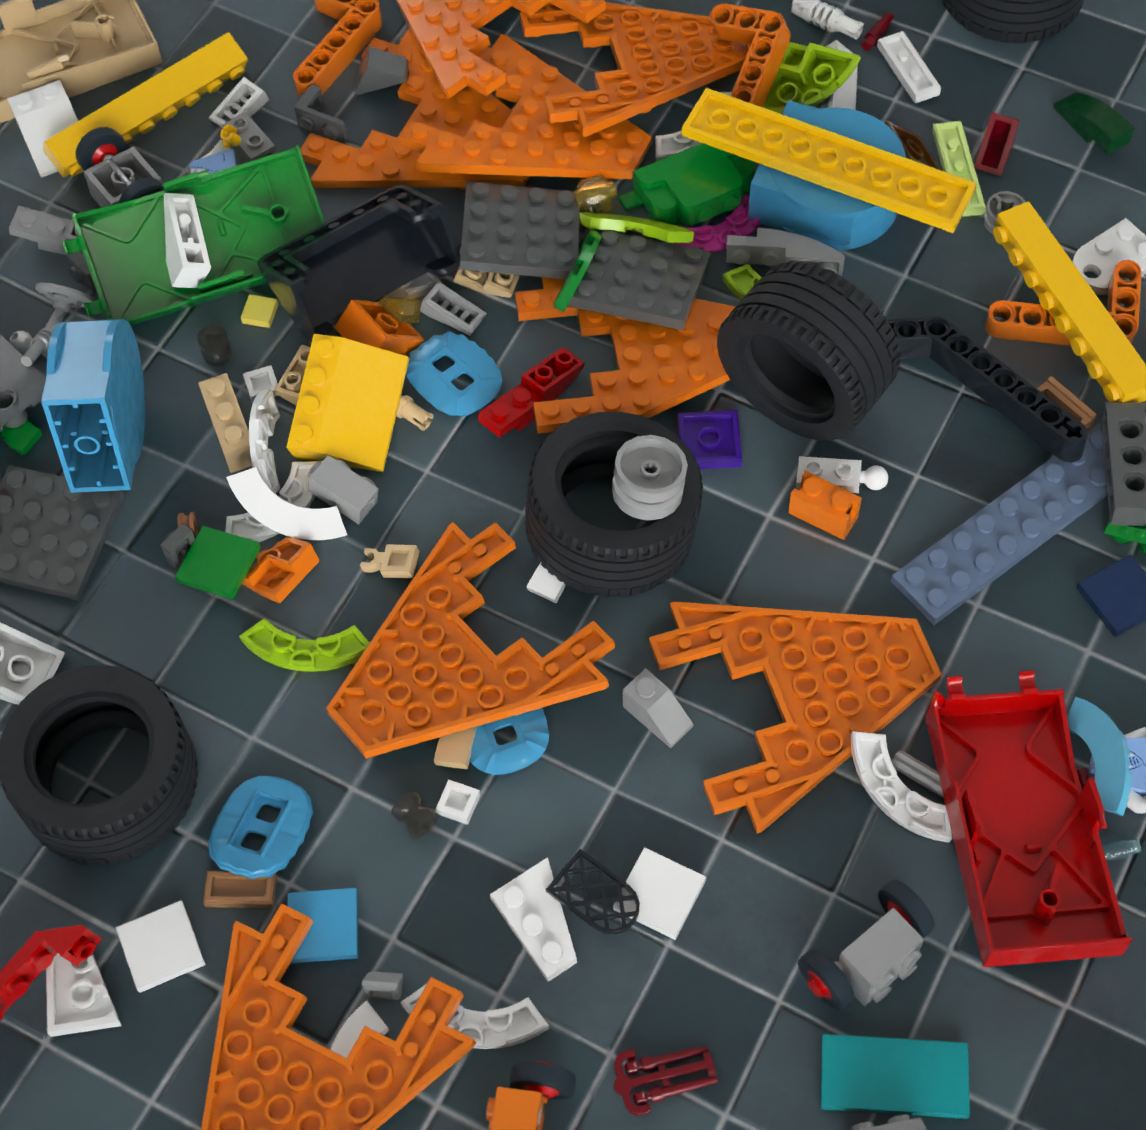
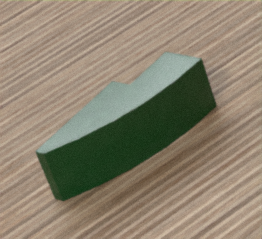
(1095, 121)

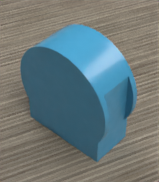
(815, 210)
(95, 403)

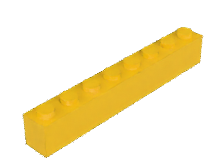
(152, 100)
(1072, 304)

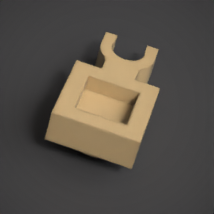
(395, 562)

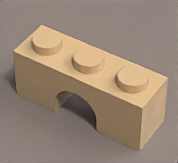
(227, 421)

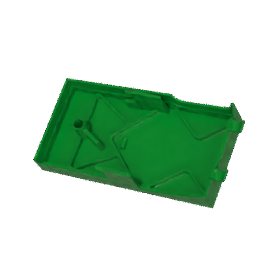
(241, 216)

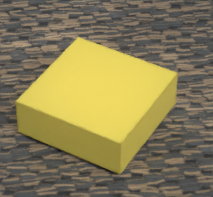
(259, 311)

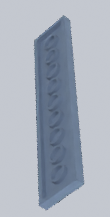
(1004, 532)

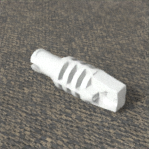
(827, 17)

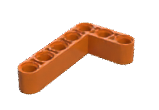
(733, 24)
(355, 28)
(1045, 329)

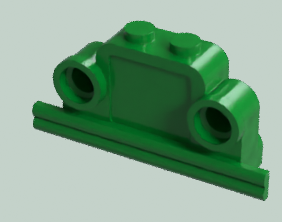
(691, 185)

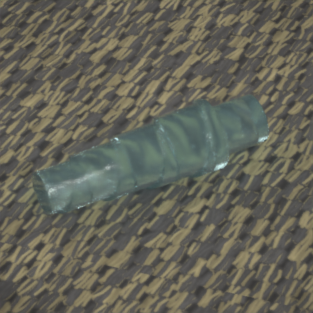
(1121, 849)

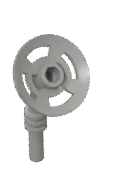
(62, 303)

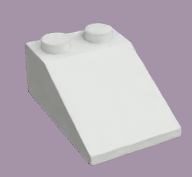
(39, 117)
(24, 664)

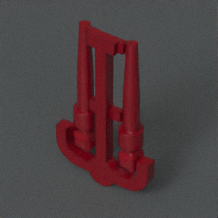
(624, 1085)

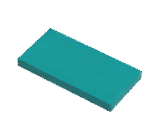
(895, 1076)

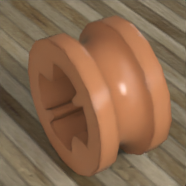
(190, 521)

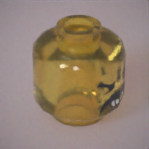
(595, 194)

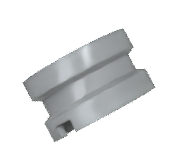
(998, 203)

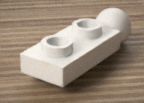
(843, 473)

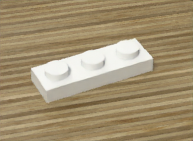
(909, 67)

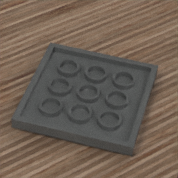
(519, 230)
(642, 280)
(51, 534)

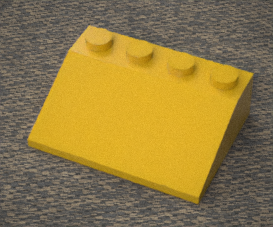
(347, 403)

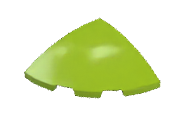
(809, 75)

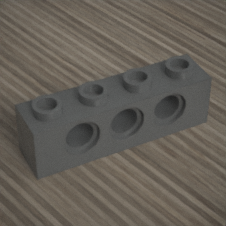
(1117, 424)

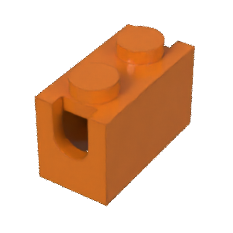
(825, 505)

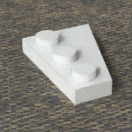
(537, 919)
(77, 998)

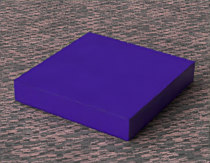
(712, 437)

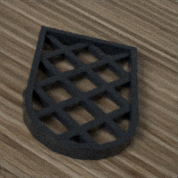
(587, 918)

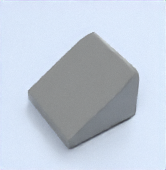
(383, 985)

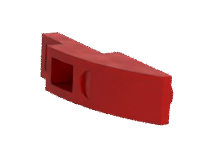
(539, 384)

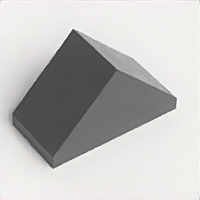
(380, 70)

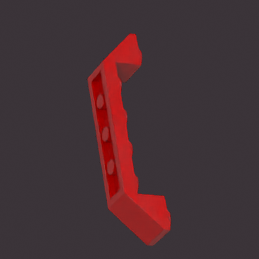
(36, 955)

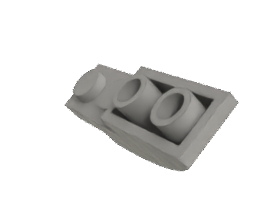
(43, 228)
(778, 247)

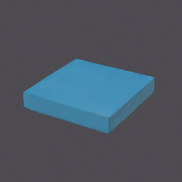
(334, 926)

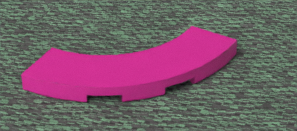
(715, 238)

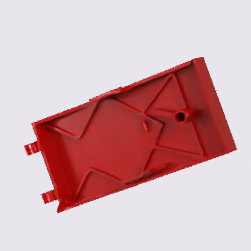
(1024, 826)

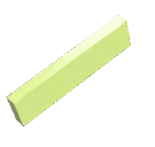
(958, 161)

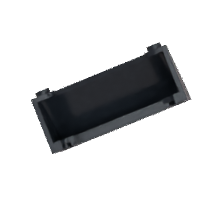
(360, 257)

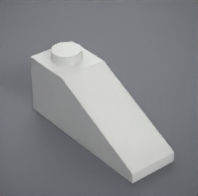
(185, 243)

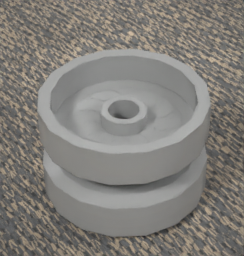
(649, 477)

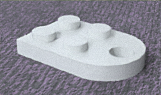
(1105, 251)

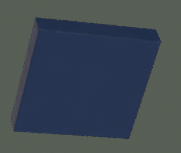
(1117, 594)

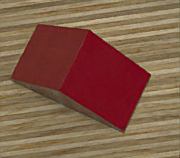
(997, 144)

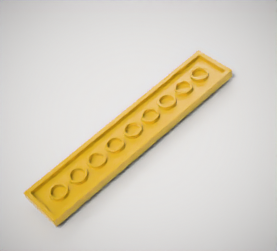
(829, 160)

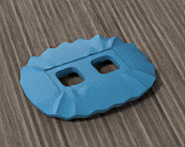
(437, 386)
(513, 756)
(239, 819)

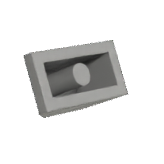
(656, 708)

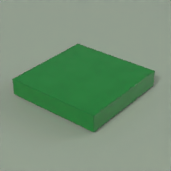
(217, 562)

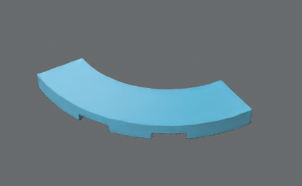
(1108, 752)

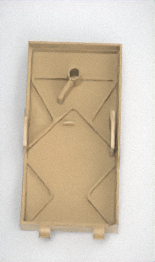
(71, 42)

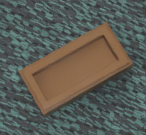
(238, 891)

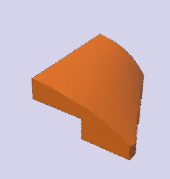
(281, 568)

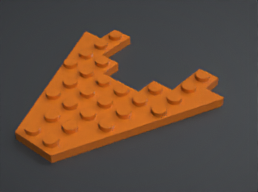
(452, 39)
(655, 54)
(528, 140)
(381, 158)
(653, 361)
(437, 677)
(825, 677)
(283, 1081)

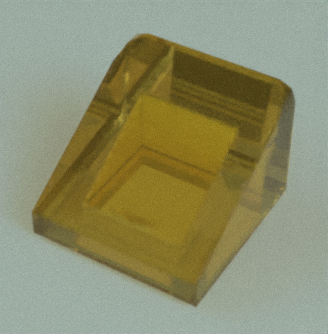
(402, 309)

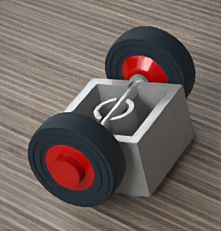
(113, 170)
(877, 956)

